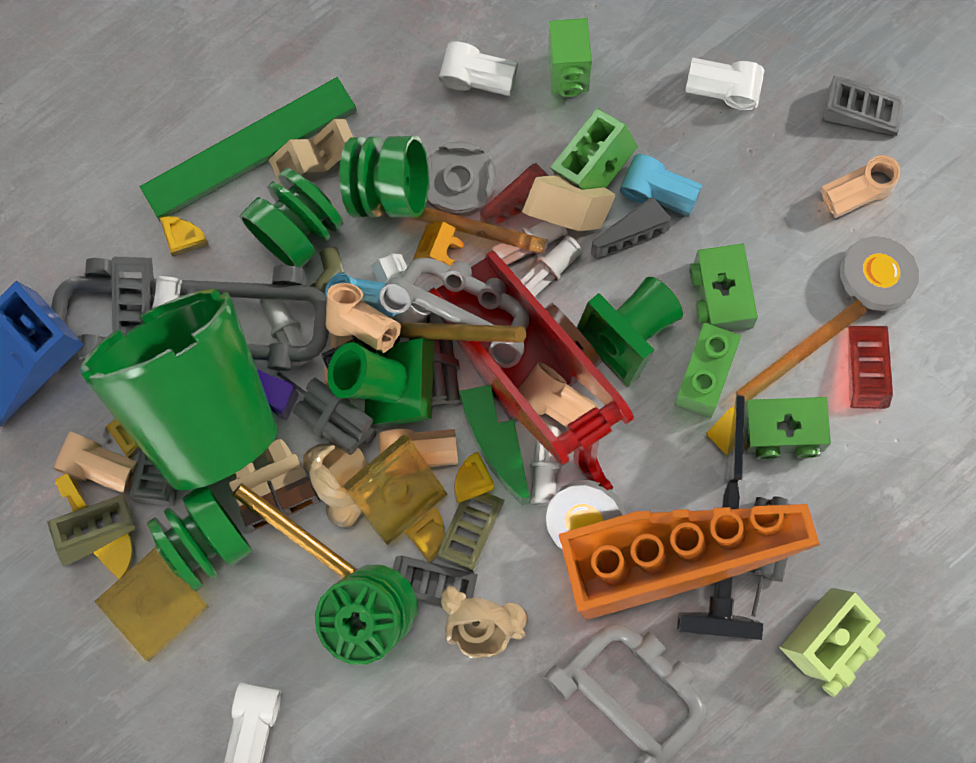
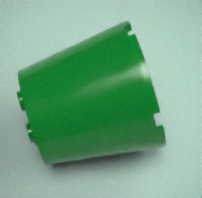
(186, 389)

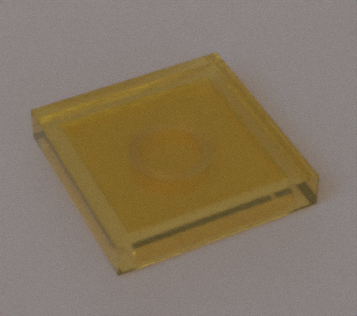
(395, 489)
(151, 605)

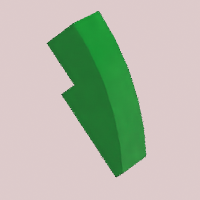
(495, 441)

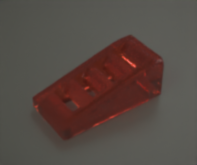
(512, 198)
(869, 391)

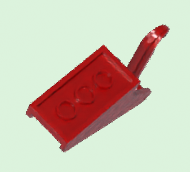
(553, 347)

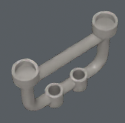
(401, 292)
(649, 652)

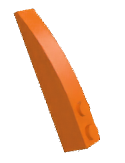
(670, 553)

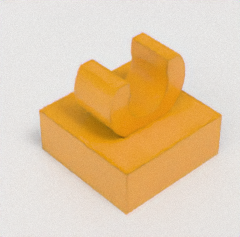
(435, 242)

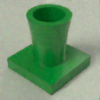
(623, 333)
(392, 383)

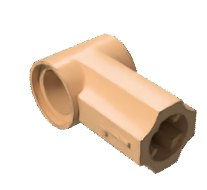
(859, 187)
(351, 316)
(551, 395)
(436, 447)
(88, 461)

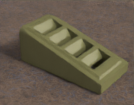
(83, 545)
(460, 559)

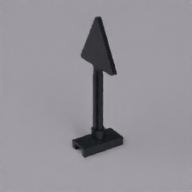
(720, 618)

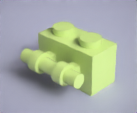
(835, 639)

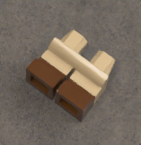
(288, 480)

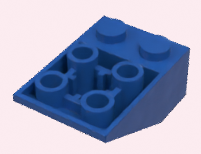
(31, 346)

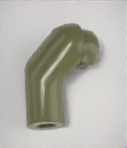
(331, 264)

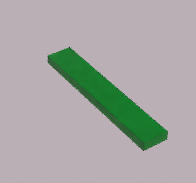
(246, 149)

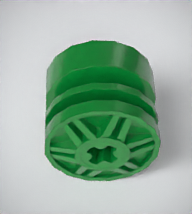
(384, 176)
(298, 212)
(198, 538)
(383, 602)

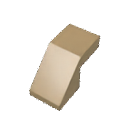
(314, 156)
(567, 205)

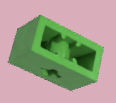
(569, 56)
(596, 152)
(729, 268)
(707, 370)
(804, 415)

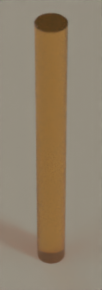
(485, 230)
(802, 351)

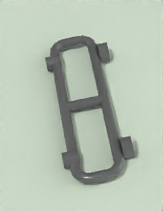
(286, 285)

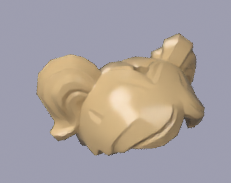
(329, 470)
(492, 627)

